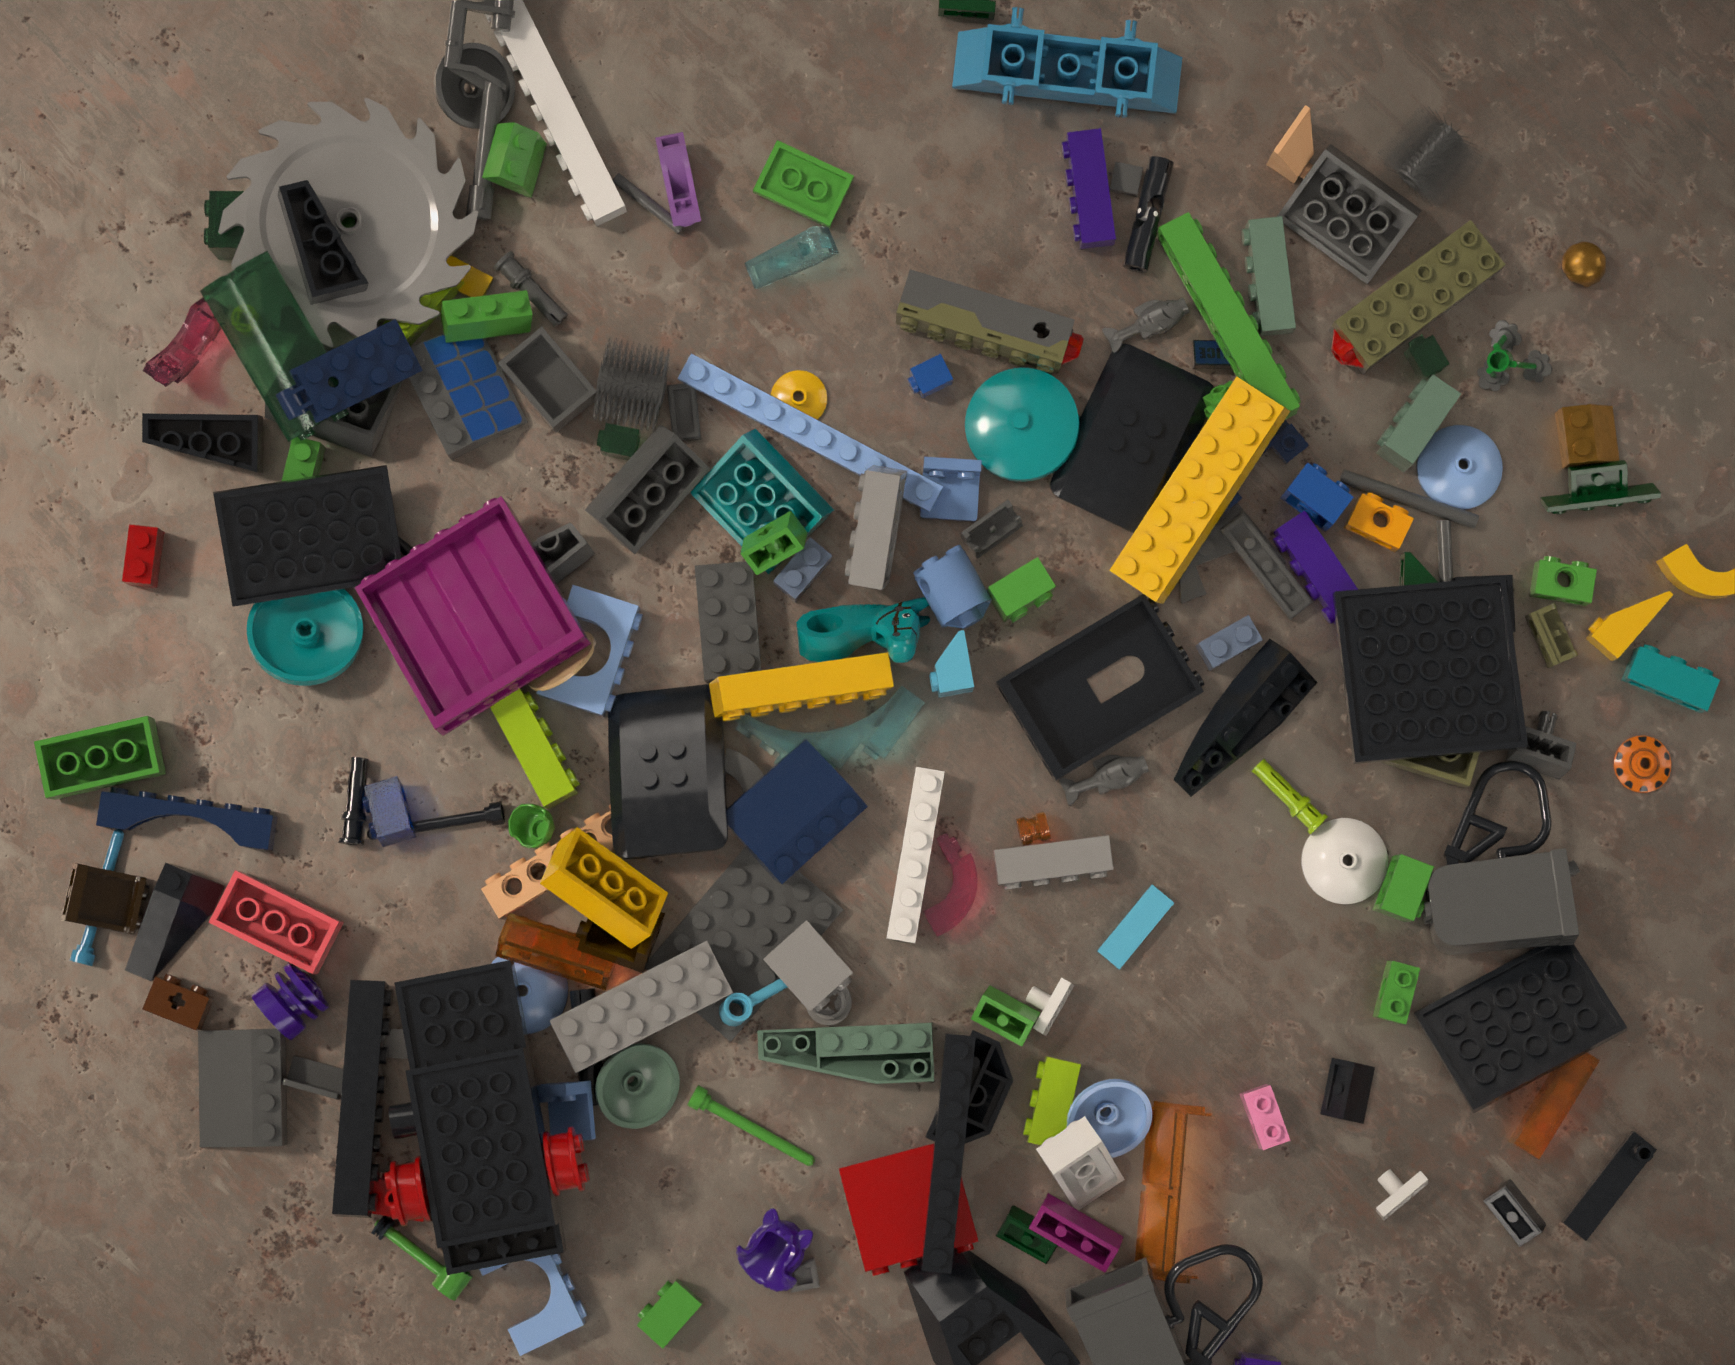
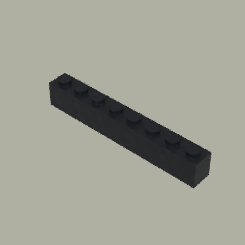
(361, 1099)
(948, 1153)

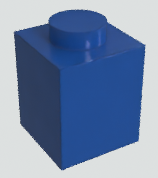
(930, 376)

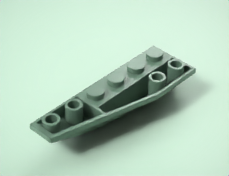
(855, 1052)

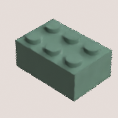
(1417, 422)

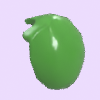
(531, 825)

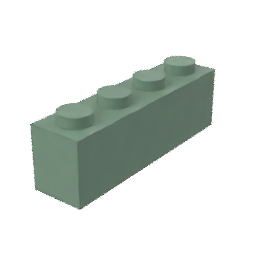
(1269, 276)

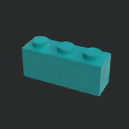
(1671, 678)

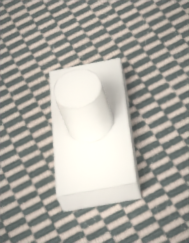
(1049, 1004)
(1399, 1192)

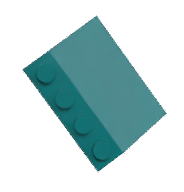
(755, 488)

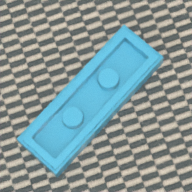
(1135, 926)

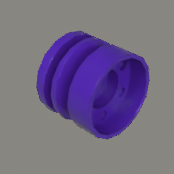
(293, 998)

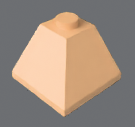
(1295, 150)

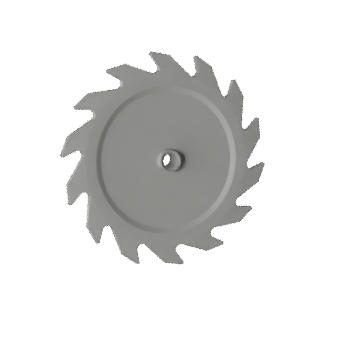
(383, 183)

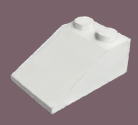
(1080, 1163)

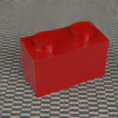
(143, 556)

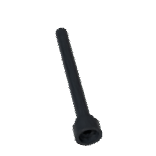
(491, 814)

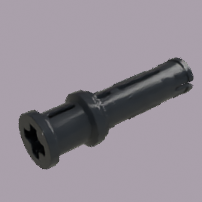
(353, 815)

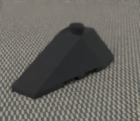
(173, 915)

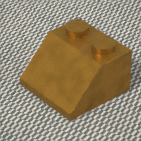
(1586, 435)

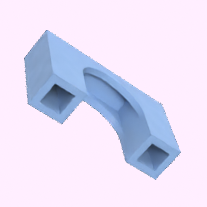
(618, 620)
(557, 1318)

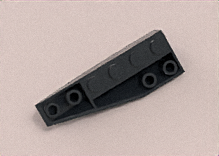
(1245, 714)

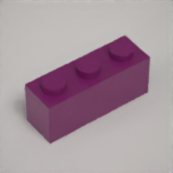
(1076, 1232)

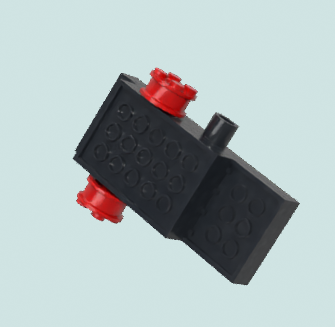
(475, 1106)

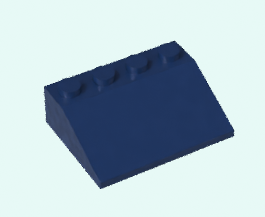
(793, 811)

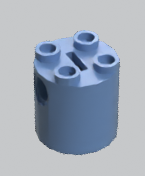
(953, 589)

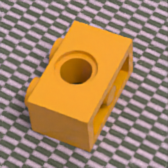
(1361, 521)

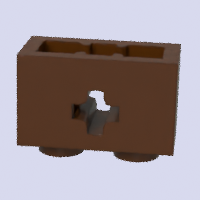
(161, 1002)

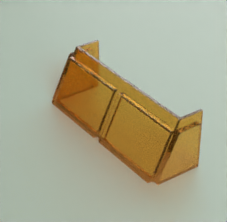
(1163, 1182)

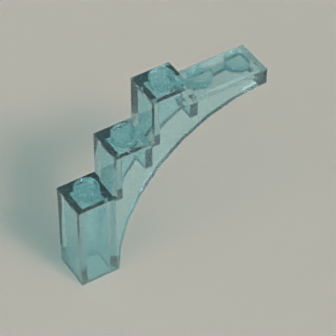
(876, 732)

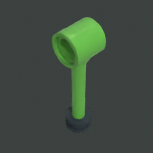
(448, 1285)

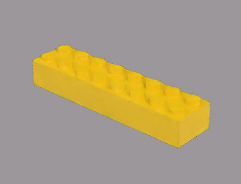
(1199, 490)

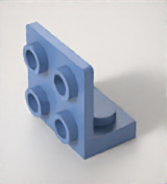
(960, 488)
(569, 1106)

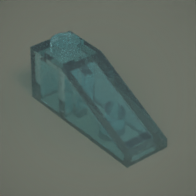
(792, 256)

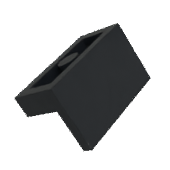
(1347, 1090)

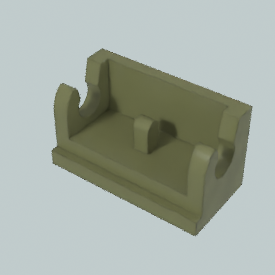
(1551, 635)

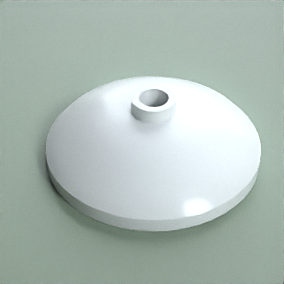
(1324, 863)

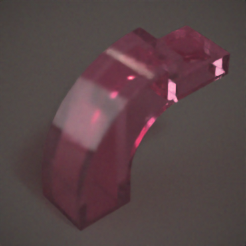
(187, 346)
(958, 902)

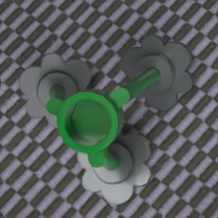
(1501, 359)

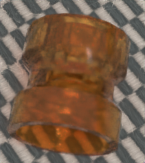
(1027, 832)

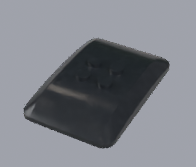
(1131, 436)
(666, 773)

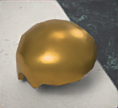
(1584, 263)

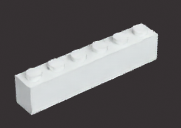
(915, 855)

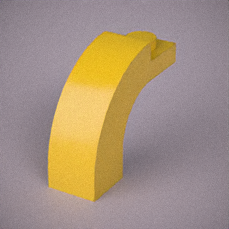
(1692, 578)

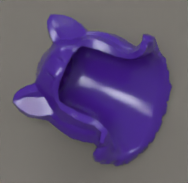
(774, 1252)

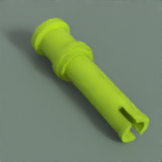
(1298, 805)

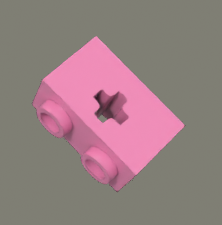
(1264, 1117)

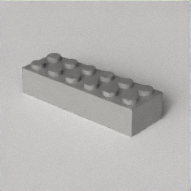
(641, 1006)

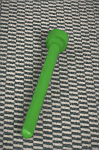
(702, 1101)

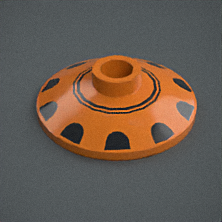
(1628, 766)

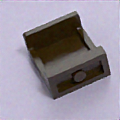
(104, 899)
(605, 946)

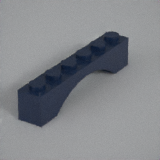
(127, 812)

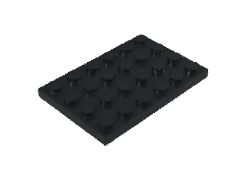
(306, 534)
(1519, 1023)

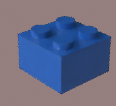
(1317, 496)

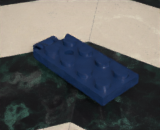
(361, 368)

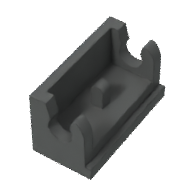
(991, 529)

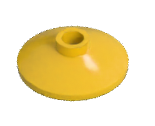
(807, 383)

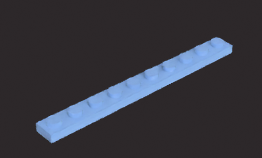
(801, 427)

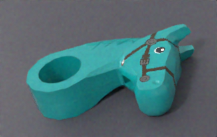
(843, 629)

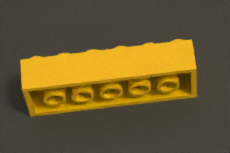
(801, 685)

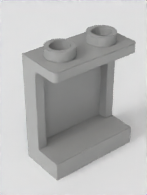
(809, 967)

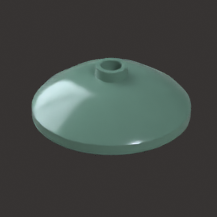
(647, 1096)

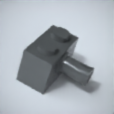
(1545, 752)

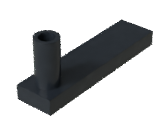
(1609, 1185)

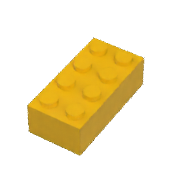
(604, 888)

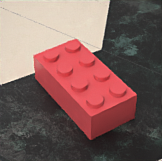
(276, 922)

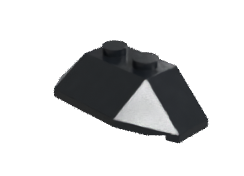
(988, 1089)

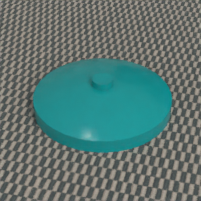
(1022, 424)
(306, 636)

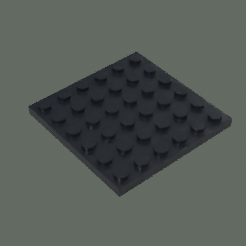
(1429, 670)

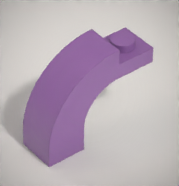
(678, 179)

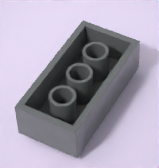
(647, 489)
(727, 619)

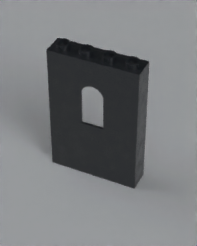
(1062, 710)

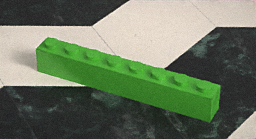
(1224, 310)

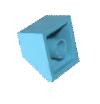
(953, 669)

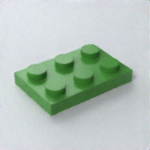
(803, 184)

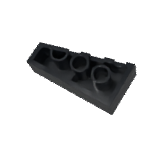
(321, 254)

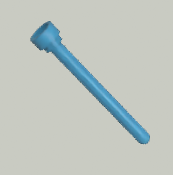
(84, 951)

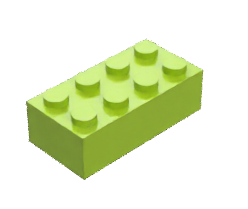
(534, 749)

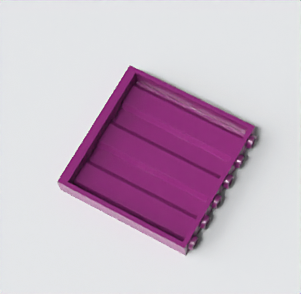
(472, 615)

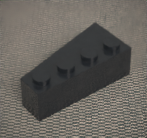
(216, 437)

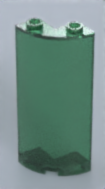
(267, 334)

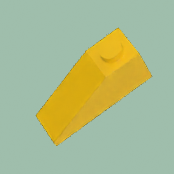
(1618, 630)

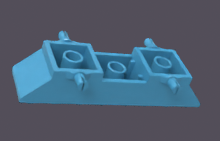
(1067, 68)

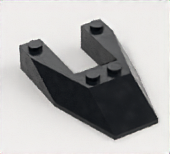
(978, 1312)

